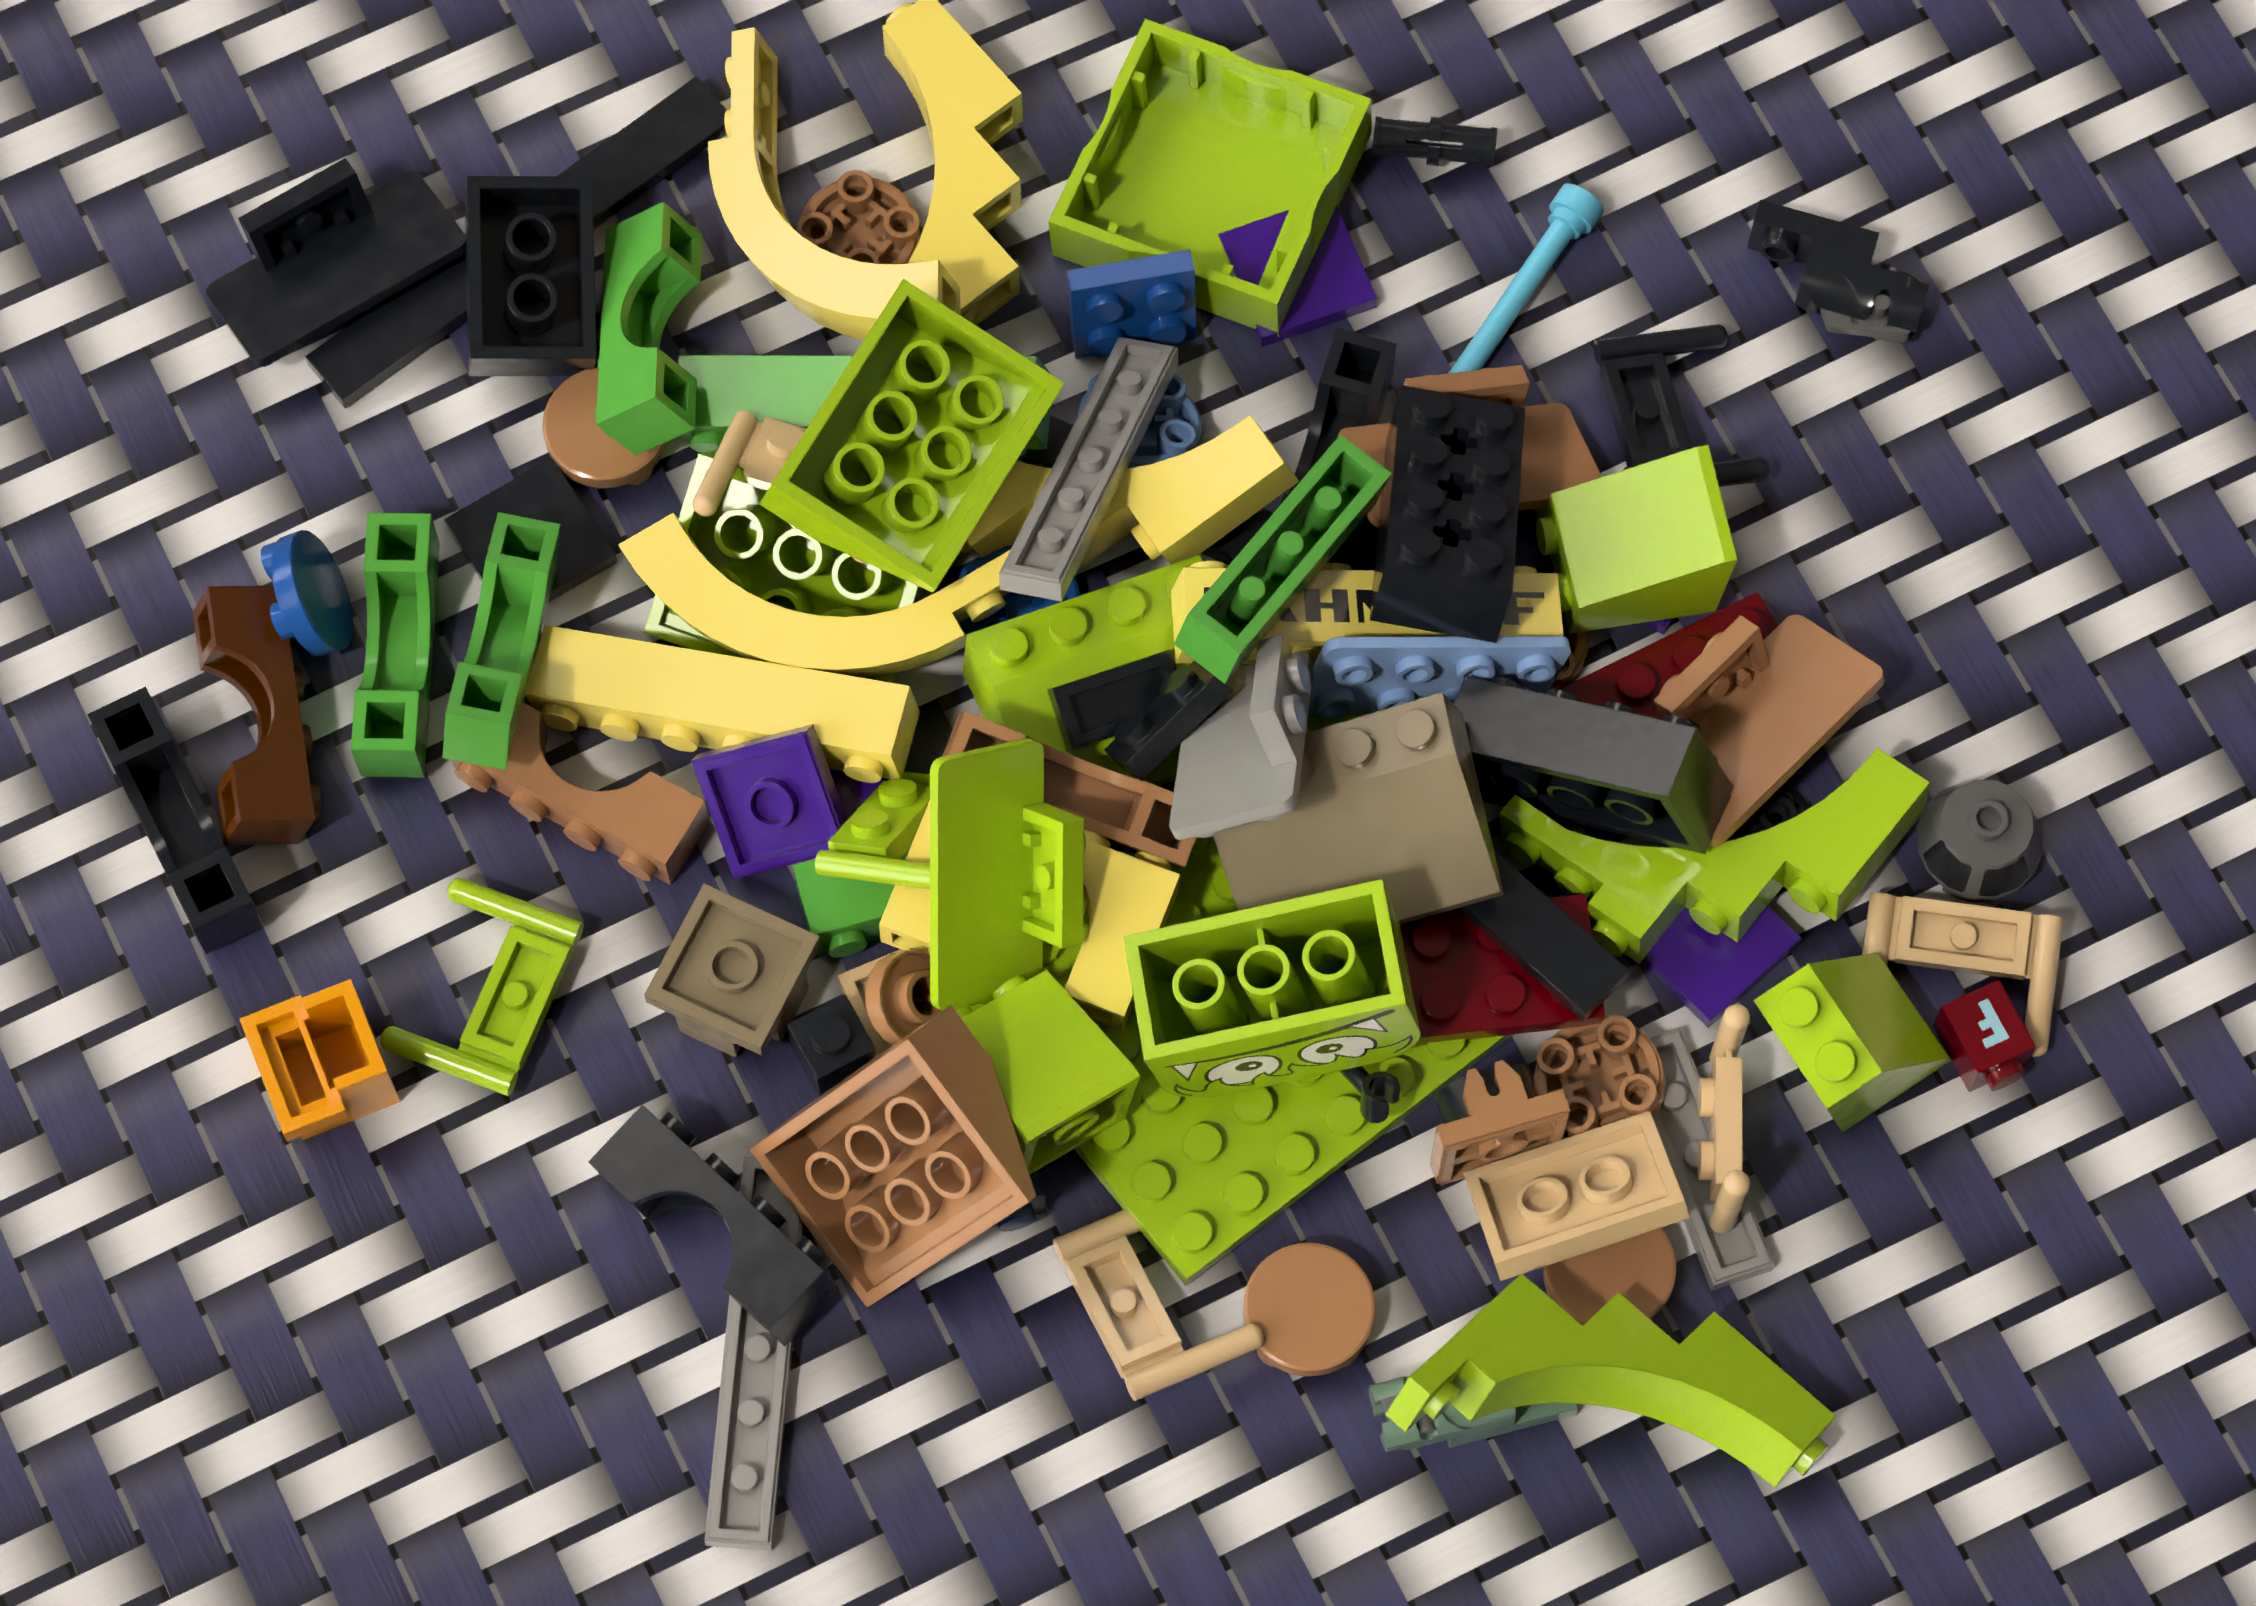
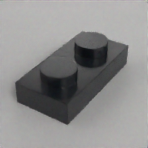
(1155, 732)

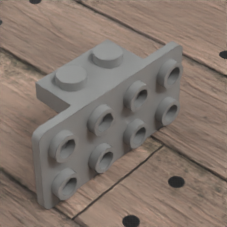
(1249, 749)

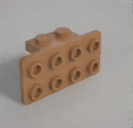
(1552, 443)
(1768, 704)

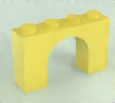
(1121, 899)

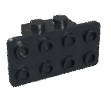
(330, 256)

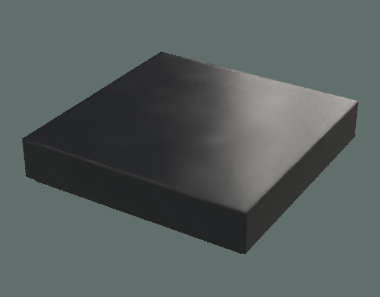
(543, 496)

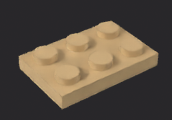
(1576, 1195)

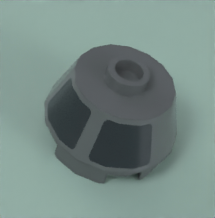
(1979, 840)

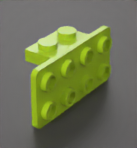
(999, 872)

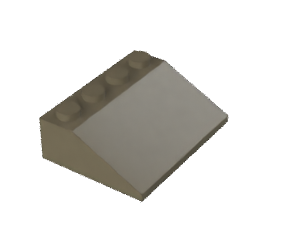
(1374, 803)

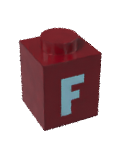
(1985, 1038)

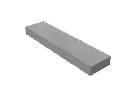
(1725, 1256)

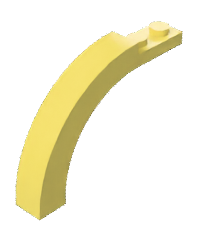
(745, 182)
(770, 633)

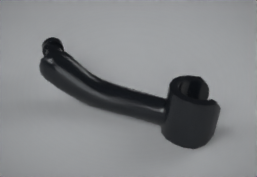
(1375, 1092)

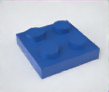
(1134, 300)

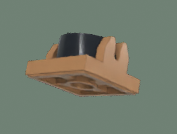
(1493, 1118)

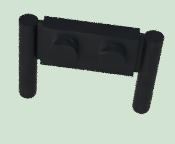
(1646, 403)

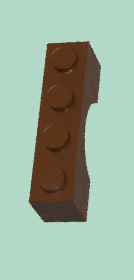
(269, 791)

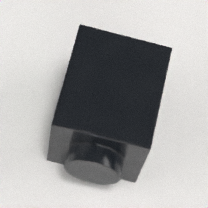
(831, 1044)

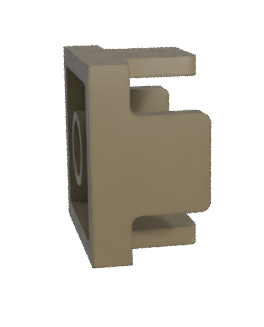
(733, 973)

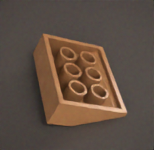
(902, 1158)

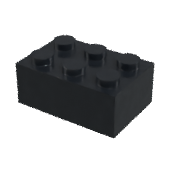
(530, 275)

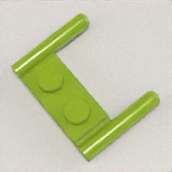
(879, 835)
(512, 998)

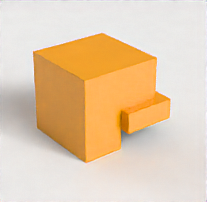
(319, 1061)

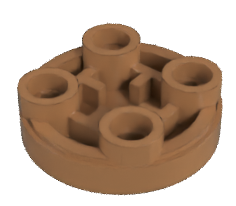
(862, 220)
(582, 447)
(1604, 1072)
(1636, 1268)
(1311, 1309)

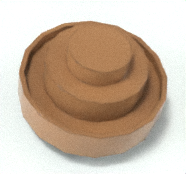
(899, 994)

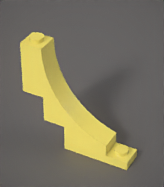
(966, 110)

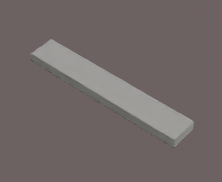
(1088, 469)
(750, 1408)

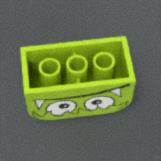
(1273, 992)

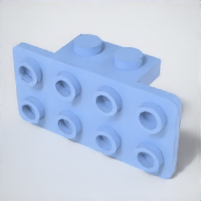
(1385, 672)

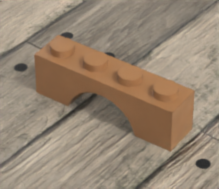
(1110, 802)
(644, 824)

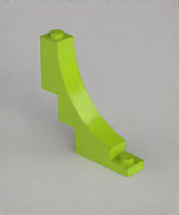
(1710, 1385)

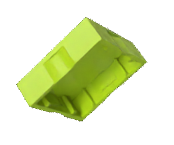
(1204, 148)

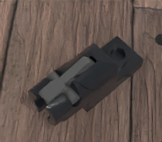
(1839, 273)

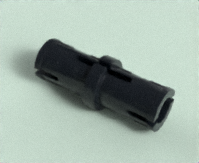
(1477, 143)

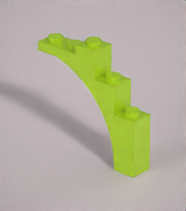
(1816, 856)

